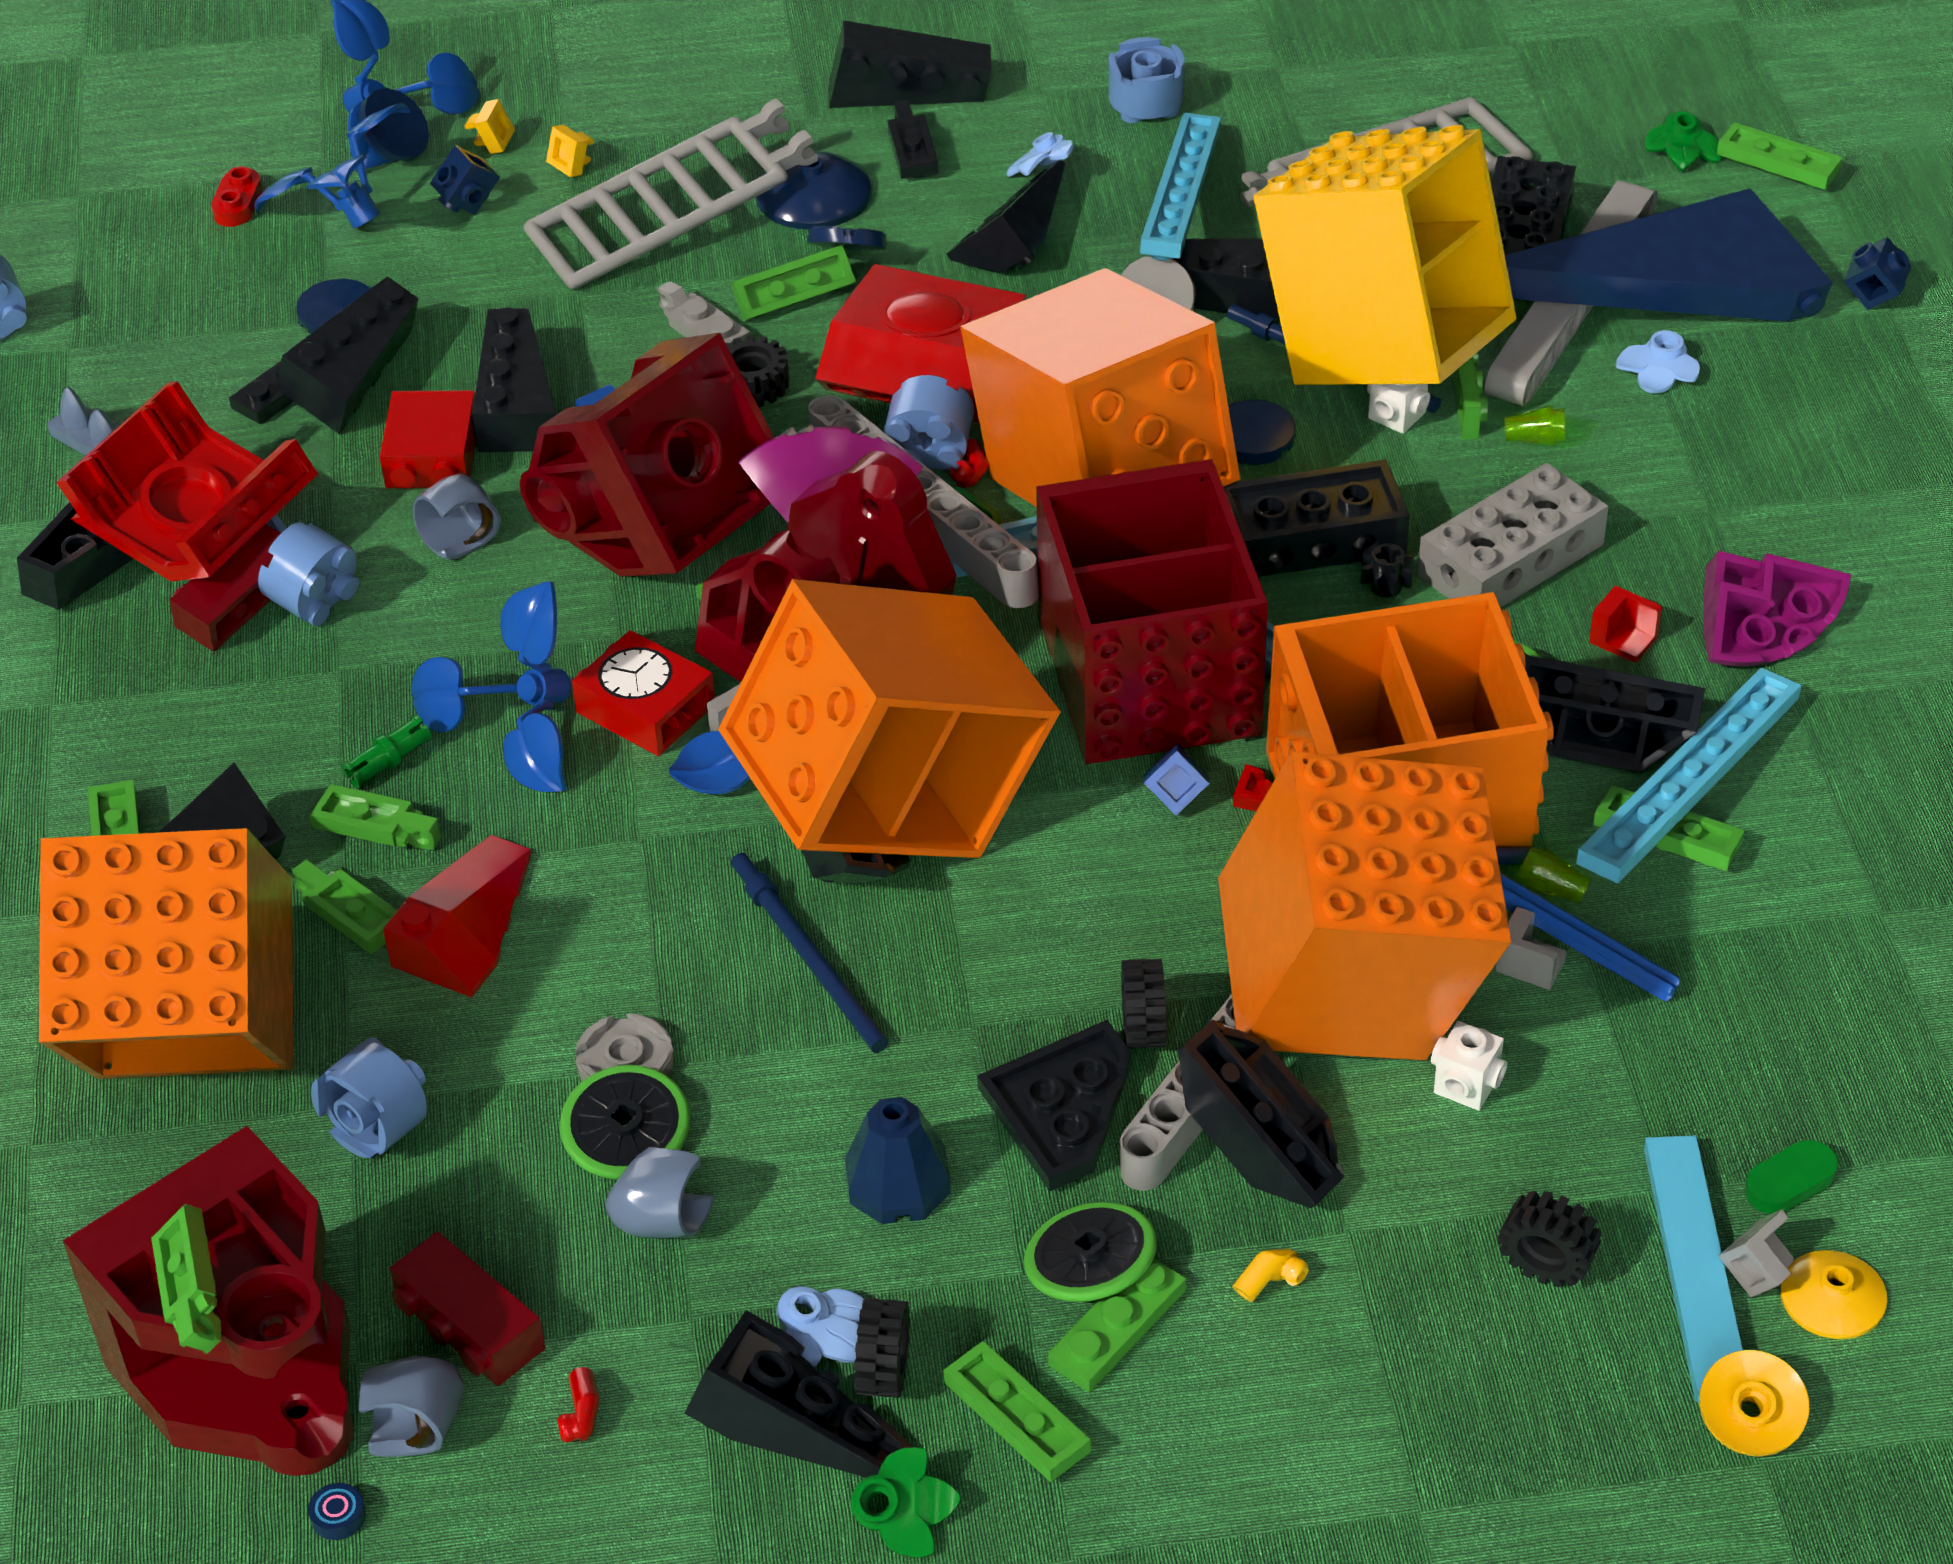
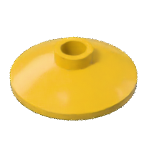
(1832, 1309)
(1765, 1382)

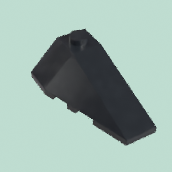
(1015, 228)
(777, 1401)

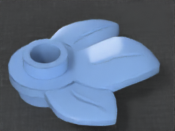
(1046, 151)
(1659, 362)
(828, 1329)

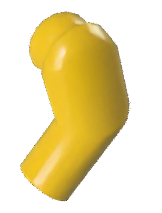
(1270, 1266)

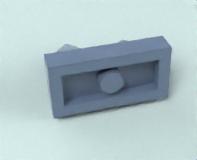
(78, 424)

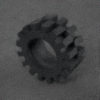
(768, 364)
(1143, 1003)
(1549, 1238)
(882, 1347)

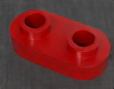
(236, 197)

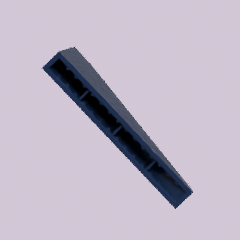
(1694, 259)

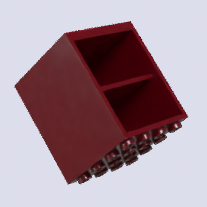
(1151, 611)

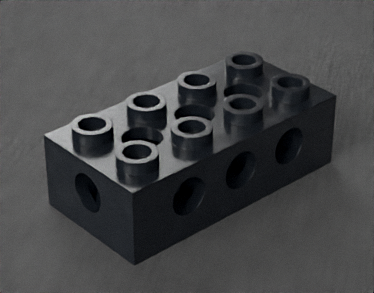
(1528, 213)
(1319, 516)

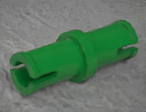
(386, 751)

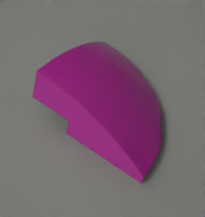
(793, 463)
(1766, 607)

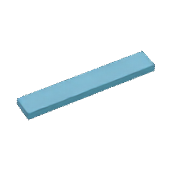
(1692, 1253)

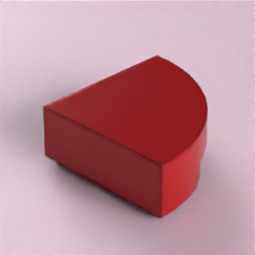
(1251, 788)

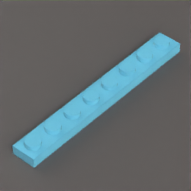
(1180, 187)
(1687, 776)

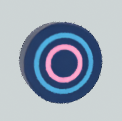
(336, 1511)

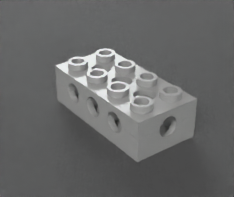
(1514, 538)

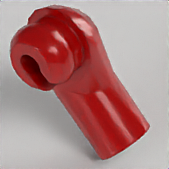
(971, 468)
(585, 1402)

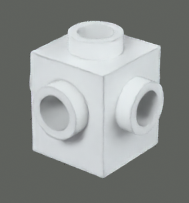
(1397, 404)
(1468, 1065)

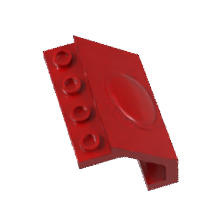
(904, 328)
(179, 489)

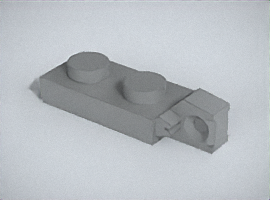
(695, 316)

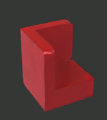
(1625, 624)

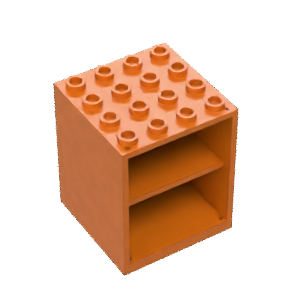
(1097, 385)
(1417, 688)
(886, 721)
(1362, 906)
(166, 954)

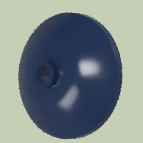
(818, 193)

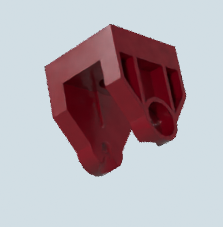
(654, 464)
(844, 529)
(278, 1317)

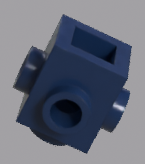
(464, 181)
(1877, 272)

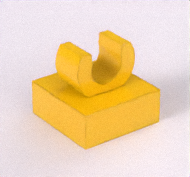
(492, 126)
(568, 150)

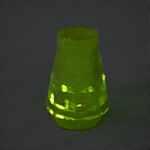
(1537, 426)
(1552, 876)

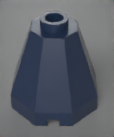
(896, 1163)

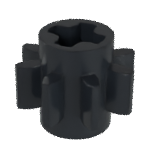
(1387, 570)

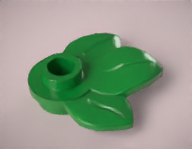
(1682, 140)
(913, 1505)

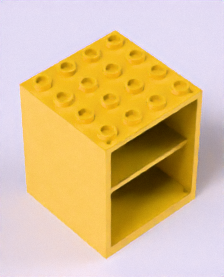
(1386, 257)

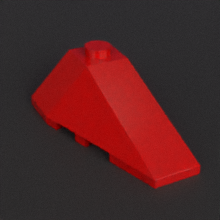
(458, 918)

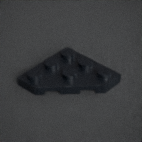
(1061, 1100)

